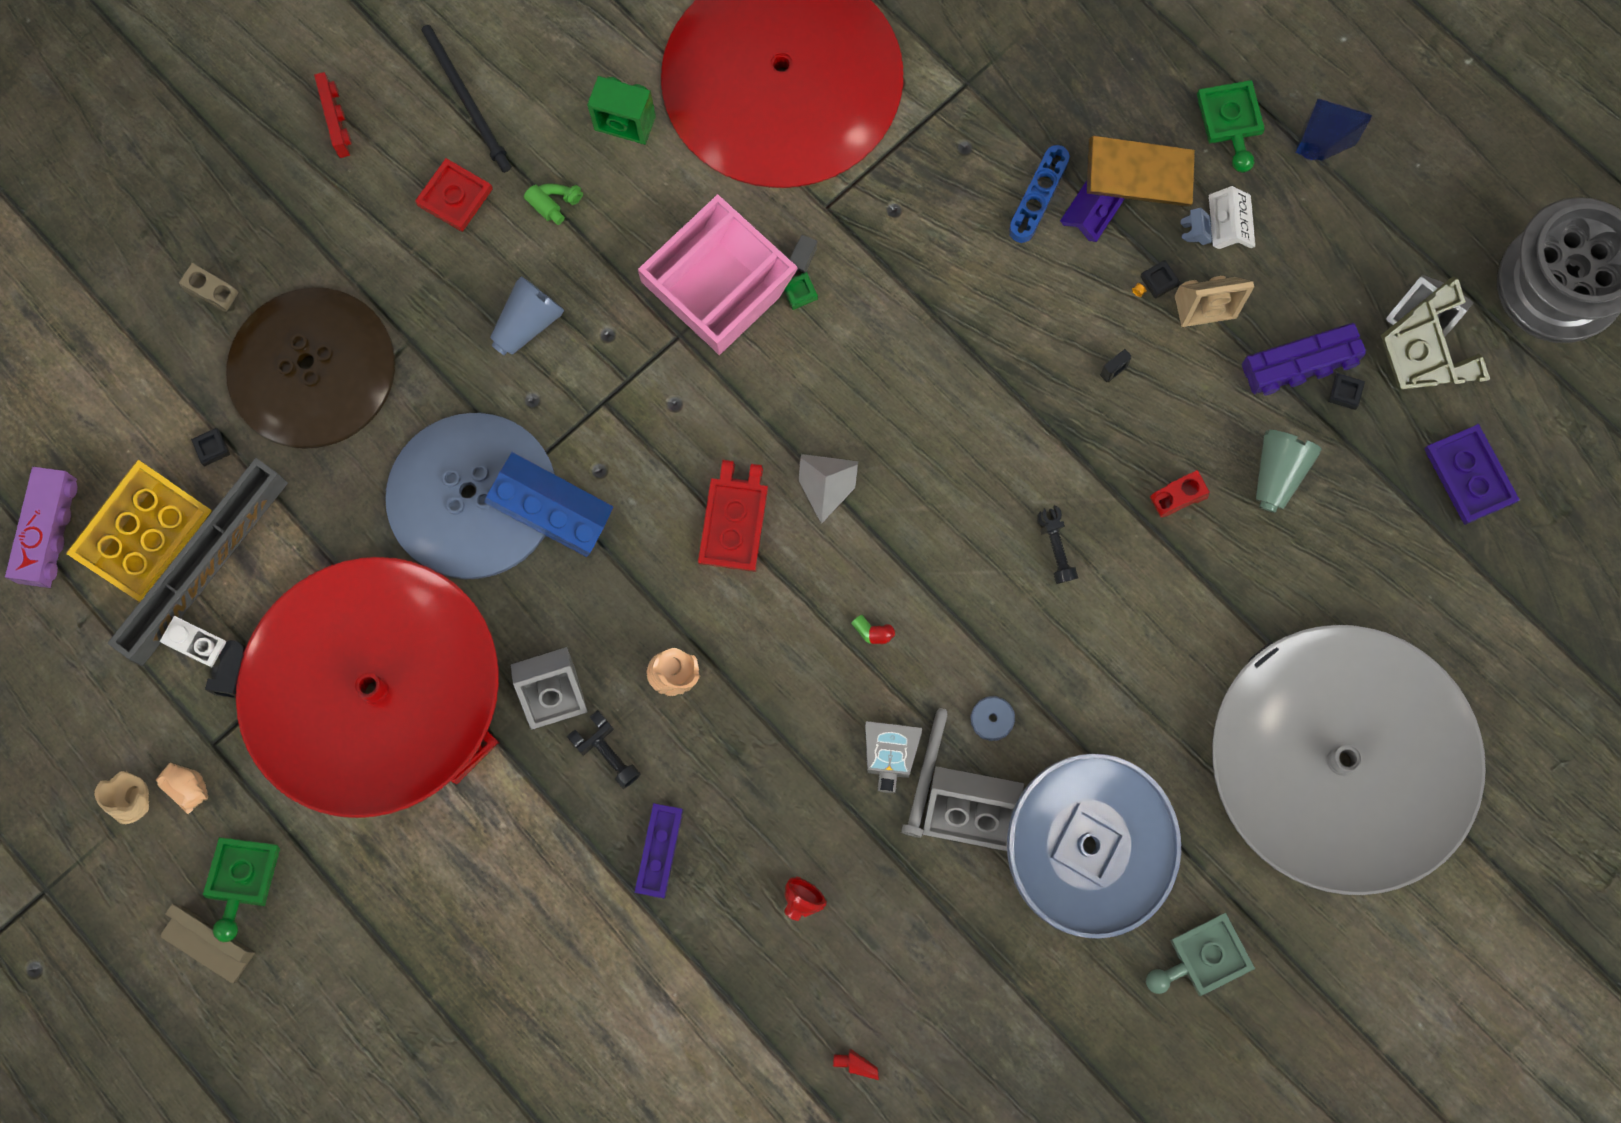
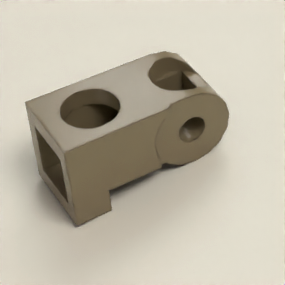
(208, 287)

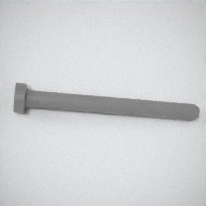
(912, 828)

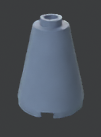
(523, 317)

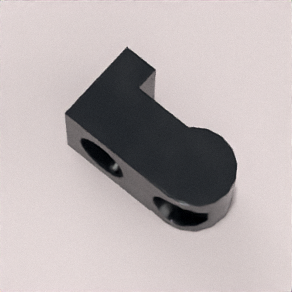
(228, 670)

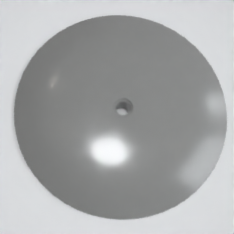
(1410, 749)

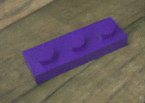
(659, 851)

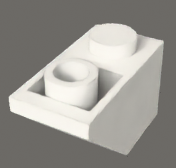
(193, 641)

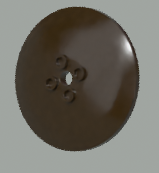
(330, 398)

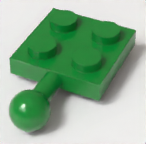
(1232, 114)
(239, 874)

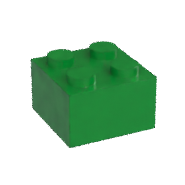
(621, 109)

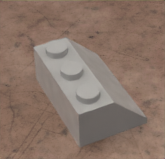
(971, 808)

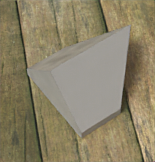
(826, 482)

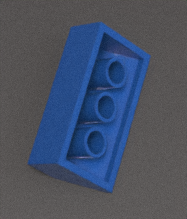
(549, 504)

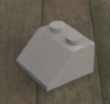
(548, 688)

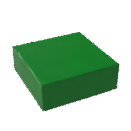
(800, 291)

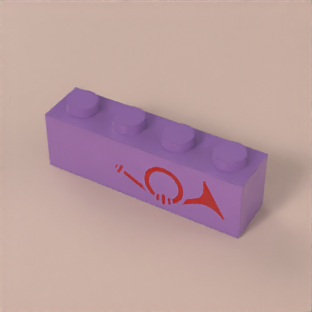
(41, 527)

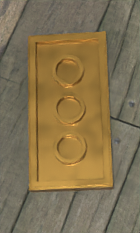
(1140, 171)

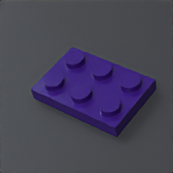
(1471, 474)

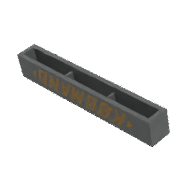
(198, 562)

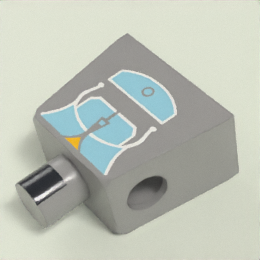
(890, 752)

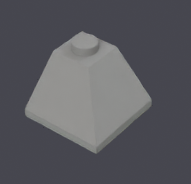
(1421, 290)

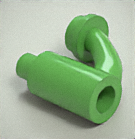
(539, 199)

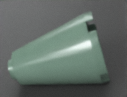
(1283, 468)

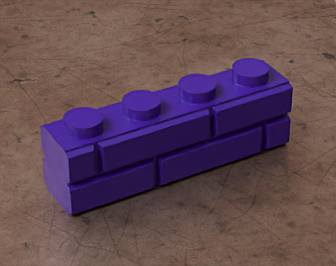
(1303, 359)

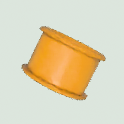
(1139, 290)

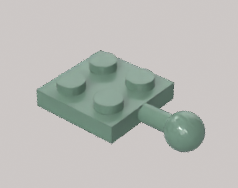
(1208, 955)

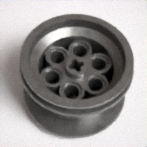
(1562, 297)

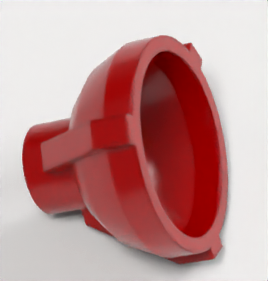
(802, 899)

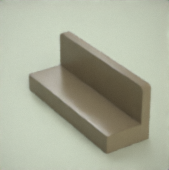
(196, 939)

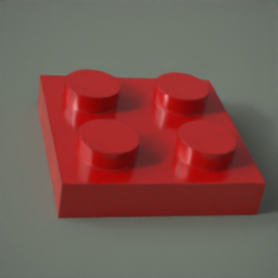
(454, 195)

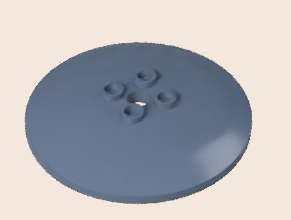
(426, 501)
(1133, 854)

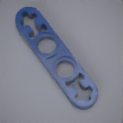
(1038, 193)

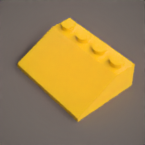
(138, 531)

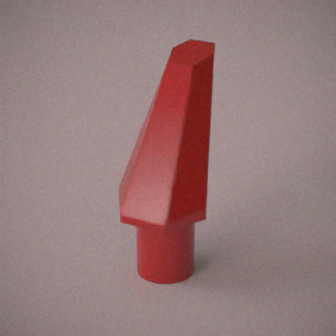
(856, 1064)

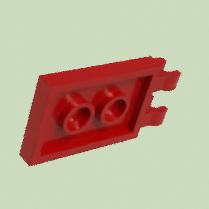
(734, 519)

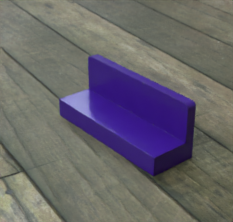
(1091, 213)

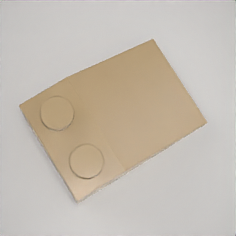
(1212, 300)

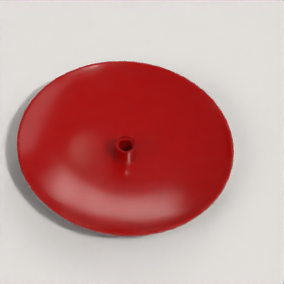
(788, 123)
(309, 673)

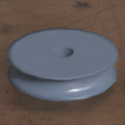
(992, 706)

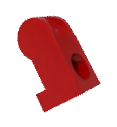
(1180, 494)

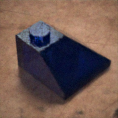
(1331, 130)

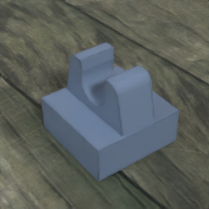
(1201, 227)

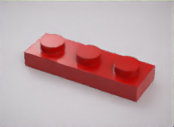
(333, 114)

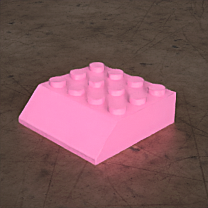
(718, 274)

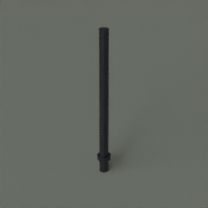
(497, 152)

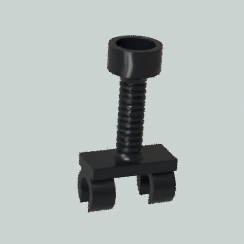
(1064, 571)
(625, 774)

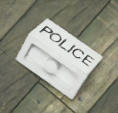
(1231, 218)

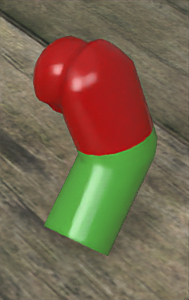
(873, 634)

